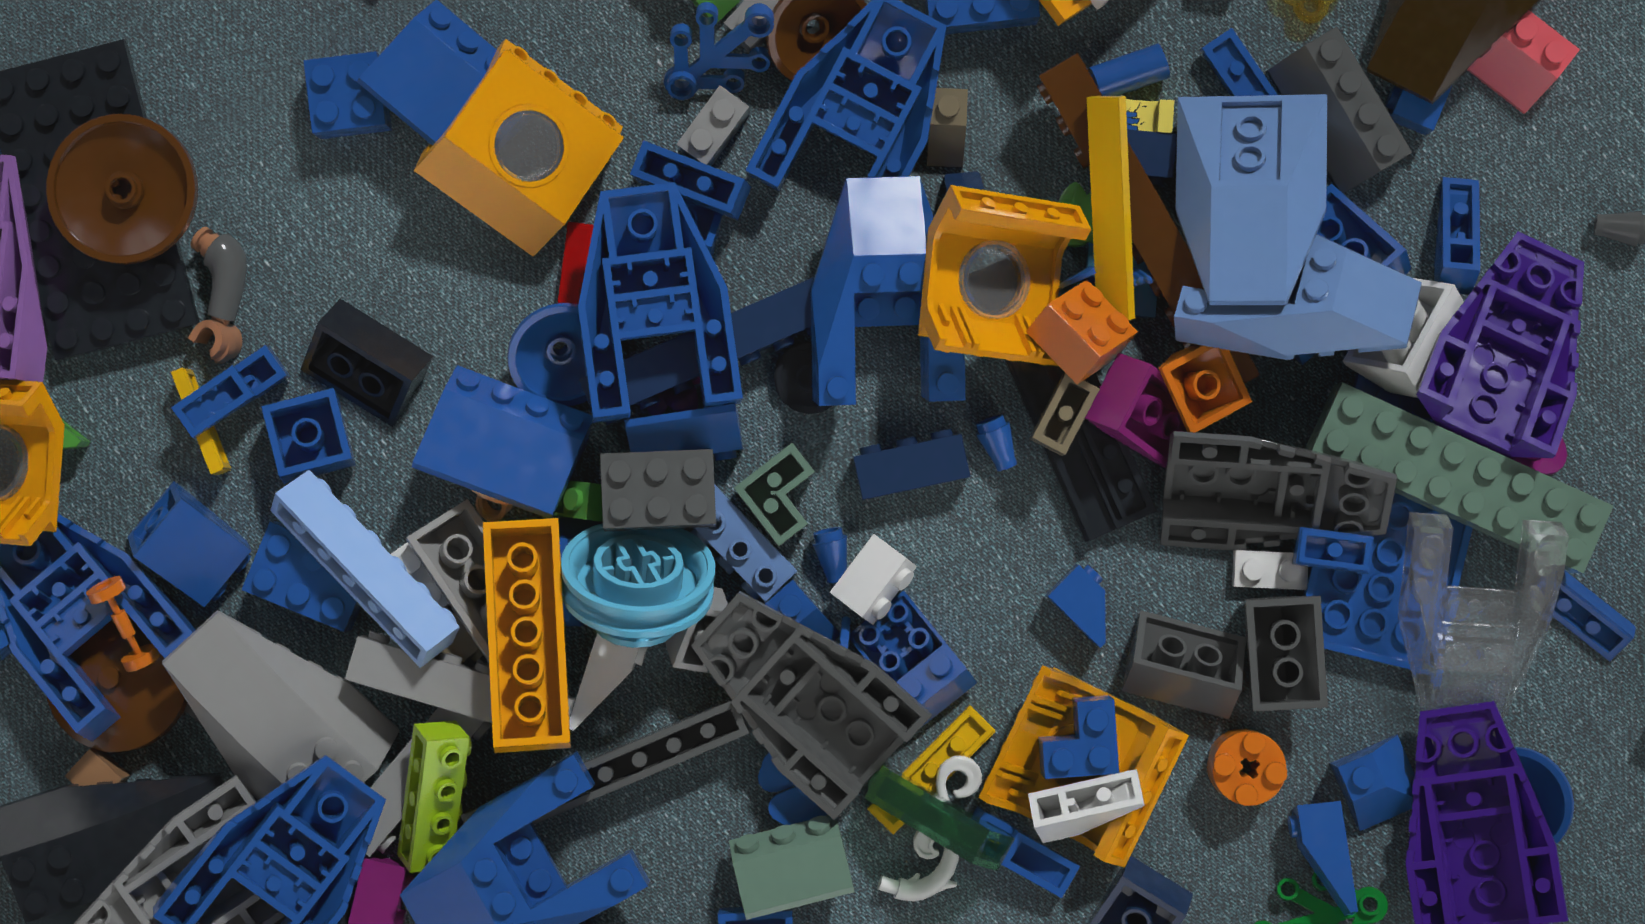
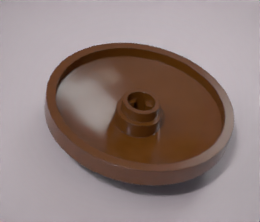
(122, 189)
(143, 698)

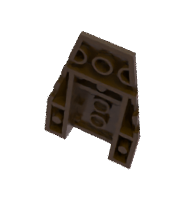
(1433, 42)

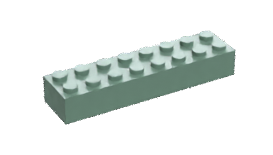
(1456, 473)

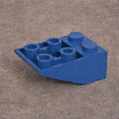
(914, 655)

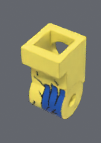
(1150, 115)

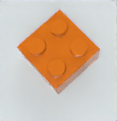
(1081, 331)

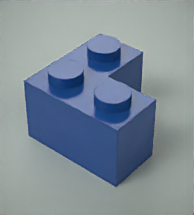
(1091, 748)

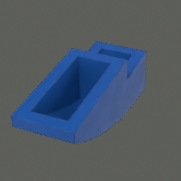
(1032, 858)

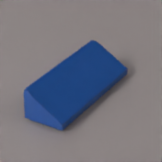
(1592, 618)

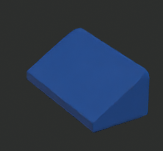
(1333, 550)

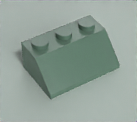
(791, 866)

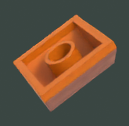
(1204, 385)

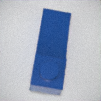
(230, 391)

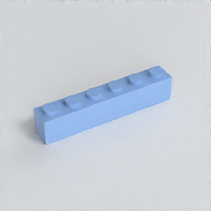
(365, 568)

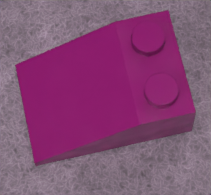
(1136, 408)

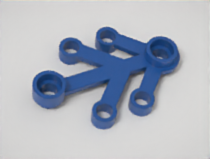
(717, 54)

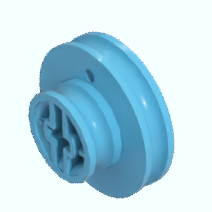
(637, 583)

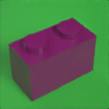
(379, 891)

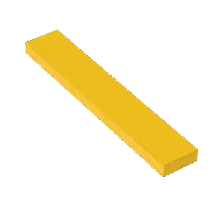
(1111, 201)

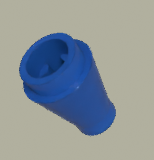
(997, 440)
(831, 551)

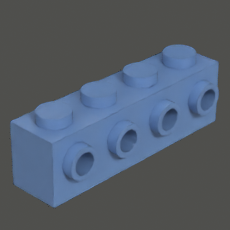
(745, 550)

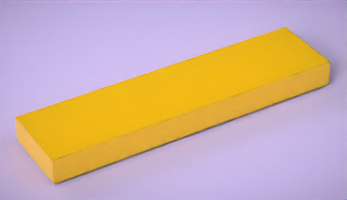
(960, 738)

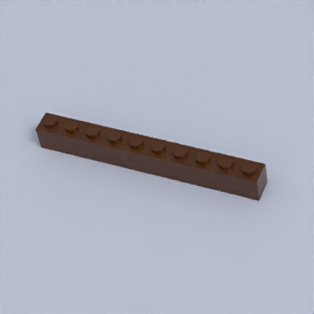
(1152, 228)

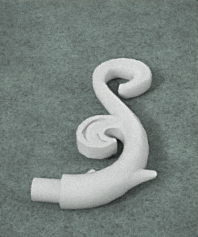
(939, 880)

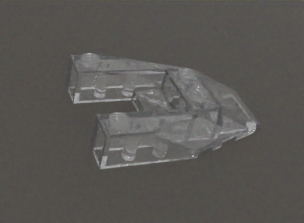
(1474, 640)

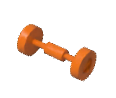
(106, 591)

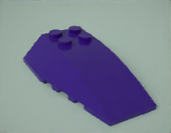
(1510, 354)
(1477, 827)

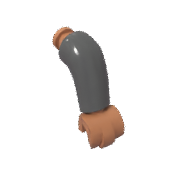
(228, 270)

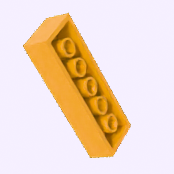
(526, 635)

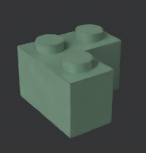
(767, 492)

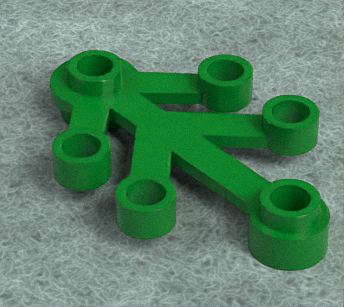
(1325, 913)

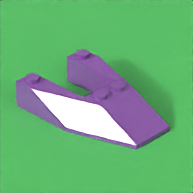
(21, 320)

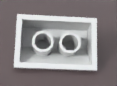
(1402, 369)

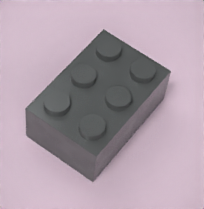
(658, 490)

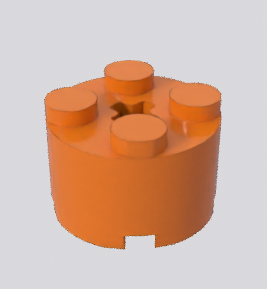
(1267, 768)

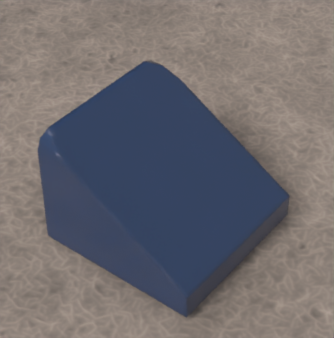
(965, 179)

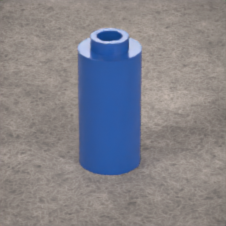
(1131, 71)

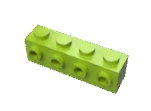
(432, 791)

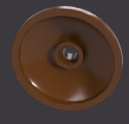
(793, 45)

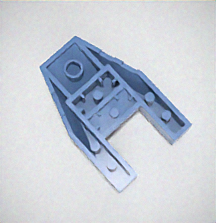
(1334, 306)

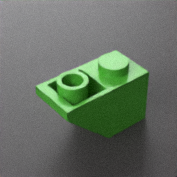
(581, 501)

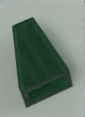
(939, 818)

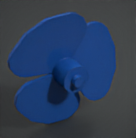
(790, 805)

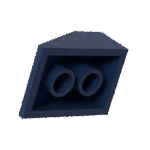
(1142, 897)

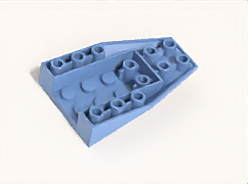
(1251, 191)

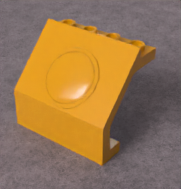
(1142, 745)

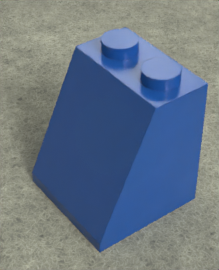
(189, 545)

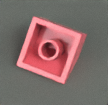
(1524, 62)

